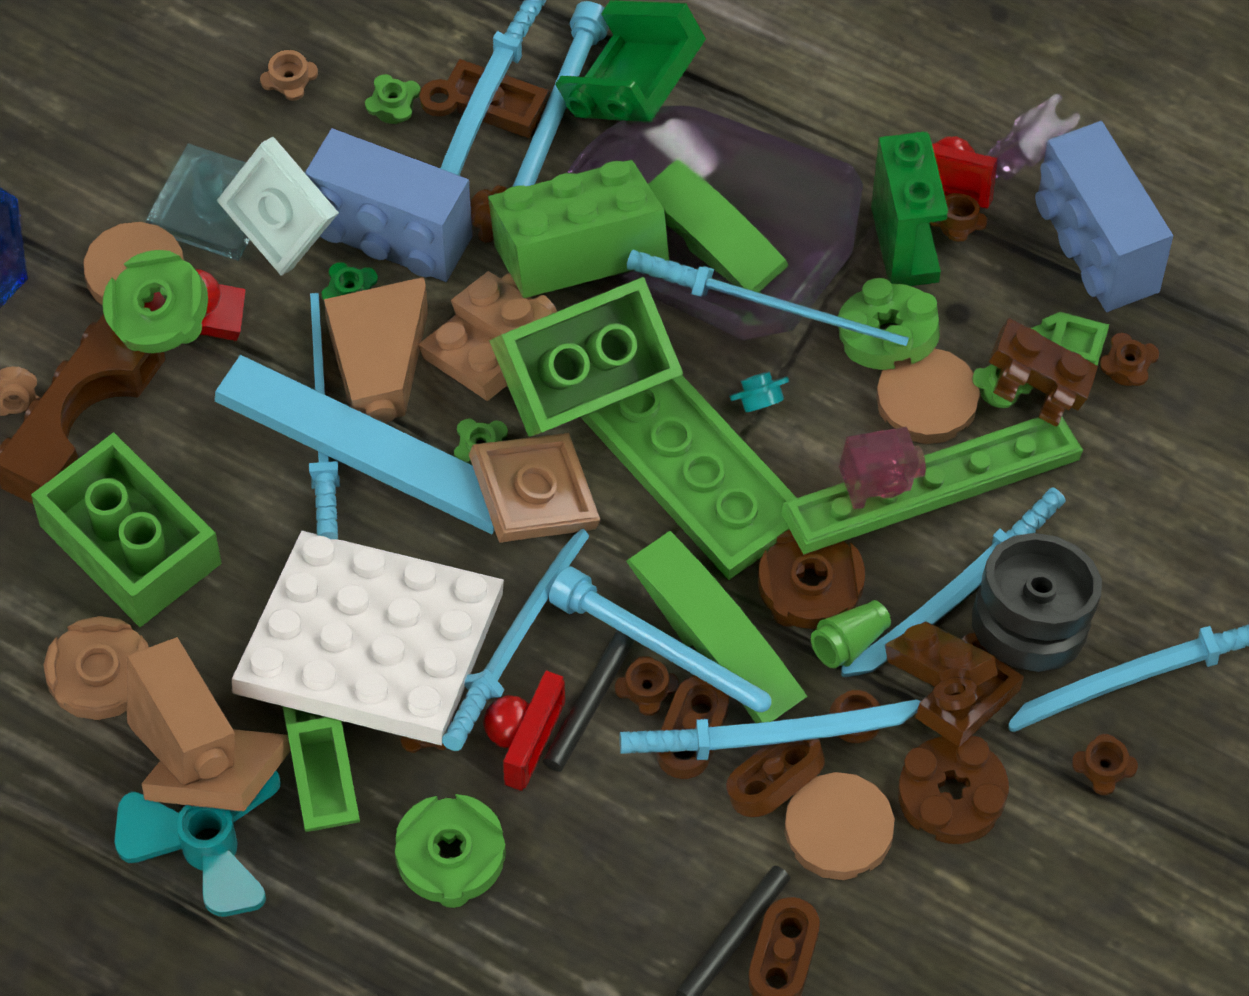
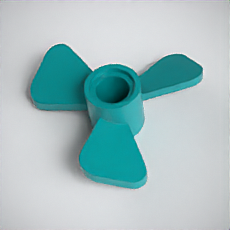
(152, 829)

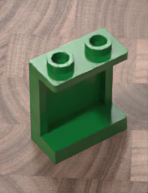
(639, 63)
(903, 203)

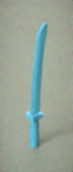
(506, 48)
(701, 280)
(325, 473)
(959, 588)
(1206, 648)
(485, 684)
(706, 738)

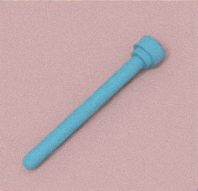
(587, 29)
(575, 593)

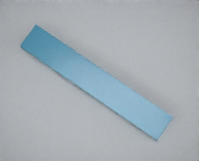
(355, 440)

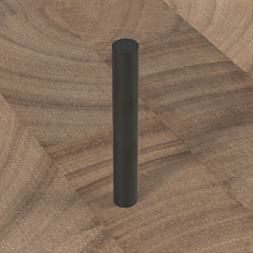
(588, 701)
(734, 933)

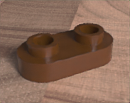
(683, 717)
(771, 776)
(784, 955)

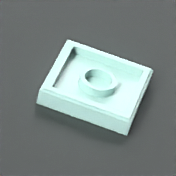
(277, 206)

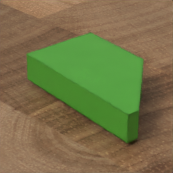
(1075, 334)

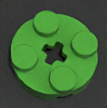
(890, 303)
(171, 324)
(451, 879)

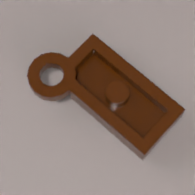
(513, 108)
(942, 662)
(963, 723)

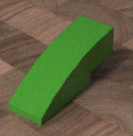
(716, 229)
(321, 770)

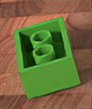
(577, 227)
(586, 357)
(126, 529)

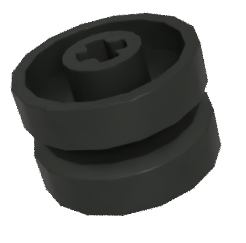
(1036, 602)

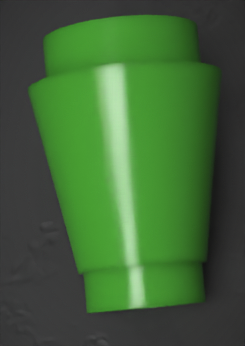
(848, 634)

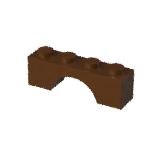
(94, 373)

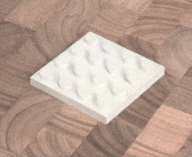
(369, 637)

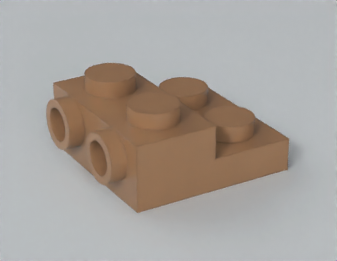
(482, 313)

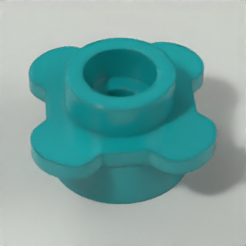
(760, 391)

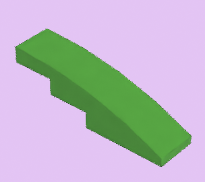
(713, 622)

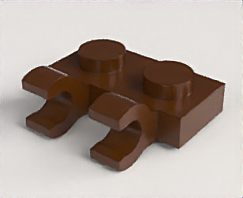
(1044, 365)

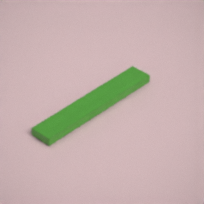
(950, 477)

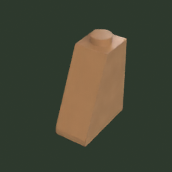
(377, 345)
(177, 713)

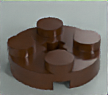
(806, 605)
(937, 812)

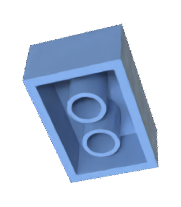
(393, 205)
(1103, 216)

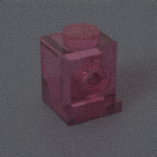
(880, 465)

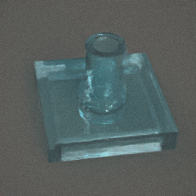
(190, 204)

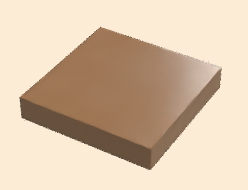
(534, 487)
(255, 761)

